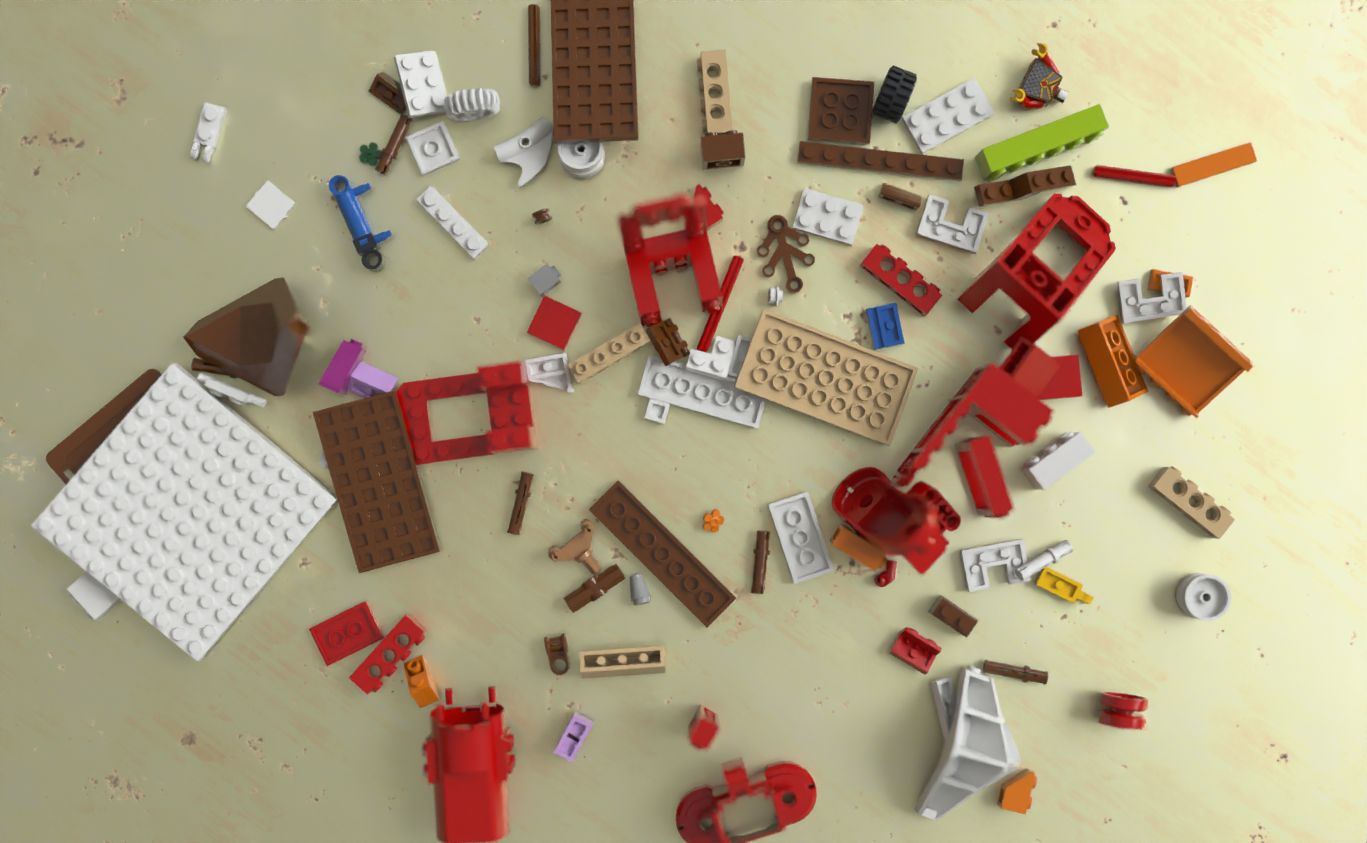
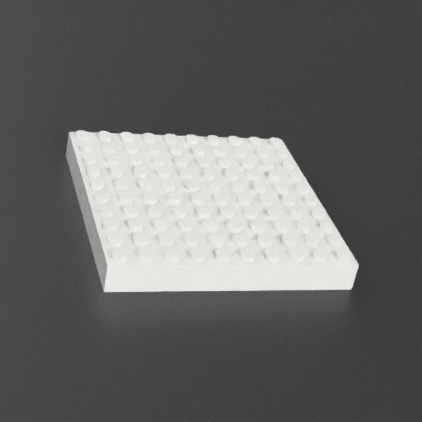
(185, 512)

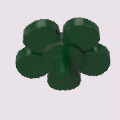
(370, 154)

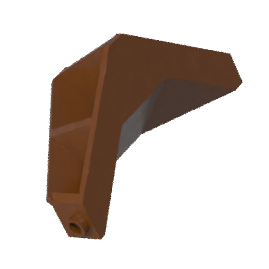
(254, 337)

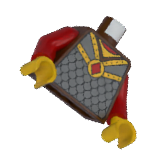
(1040, 82)

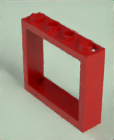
(984, 477)

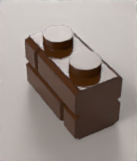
(953, 616)

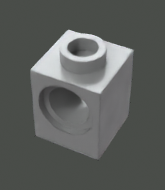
(545, 279)

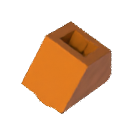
(420, 682)
(1016, 792)

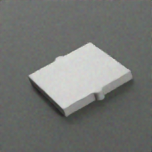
(270, 205)

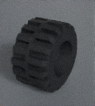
(894, 94)

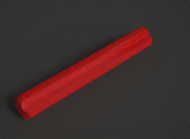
(1134, 176)

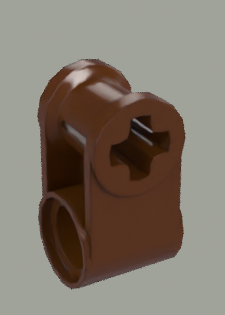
(557, 652)

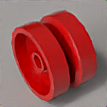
(1123, 710)

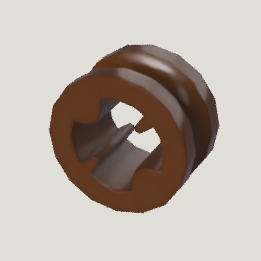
(542, 216)

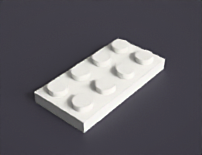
(948, 116)
(801, 537)

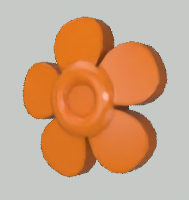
(712, 521)

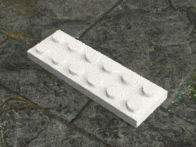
(700, 393)

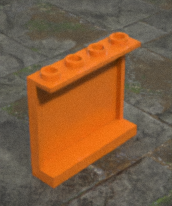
(1192, 361)

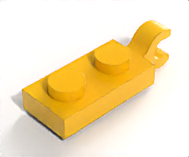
(1062, 586)

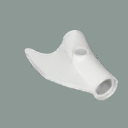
(530, 157)

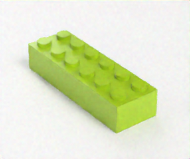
(1042, 142)

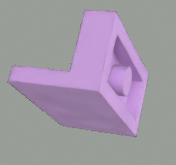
(370, 381)

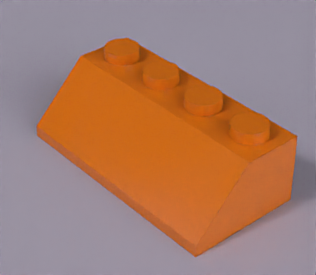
(1112, 361)

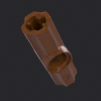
(594, 588)

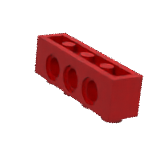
(889, 279)
(363, 676)
(703, 728)

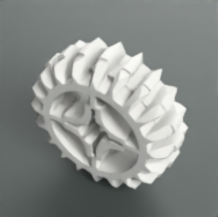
(471, 104)

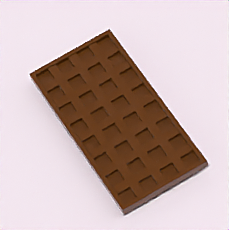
(593, 71)
(376, 481)

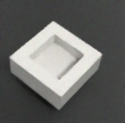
(657, 411)

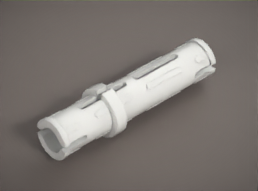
(1051, 556)

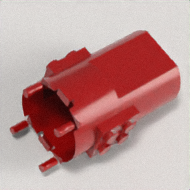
(469, 770)

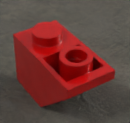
(713, 212)

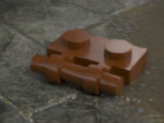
(668, 341)

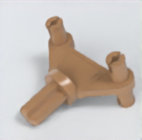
(578, 549)

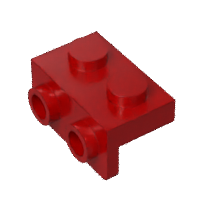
(915, 650)

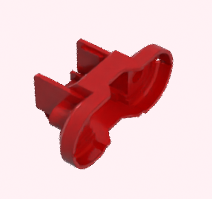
(895, 520)
(774, 781)

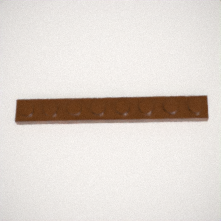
(880, 161)

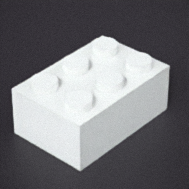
(1057, 460)

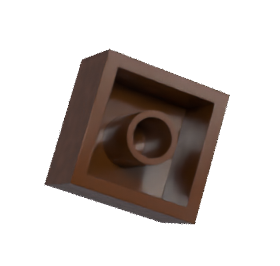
(722, 150)

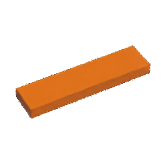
(1214, 164)

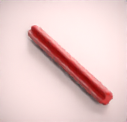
(715, 317)

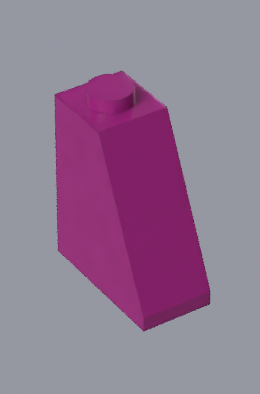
(342, 366)

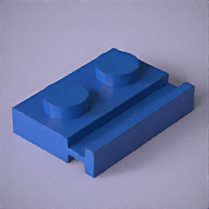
(885, 326)

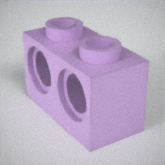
(573, 736)

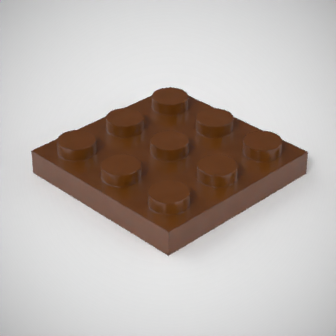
(841, 110)

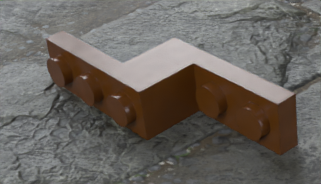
(1024, 186)

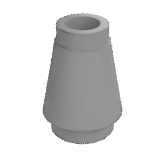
(639, 590)

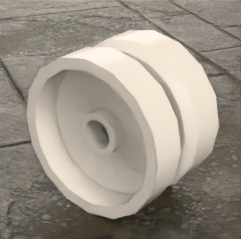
(582, 159)
(1215, 600)

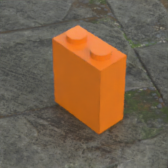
(858, 548)

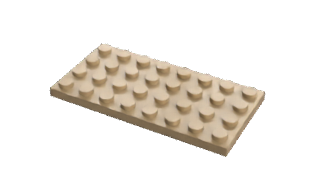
(826, 377)

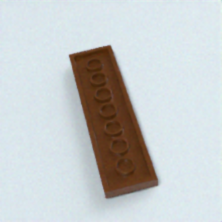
(662, 553)

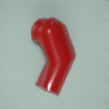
(888, 575)

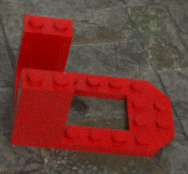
(669, 252)
(1031, 281)
(992, 401)
(508, 407)

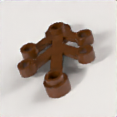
(784, 250)

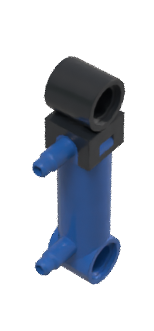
(355, 219)

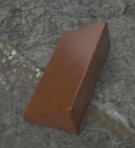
(388, 91)
(900, 196)

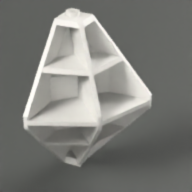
(976, 749)

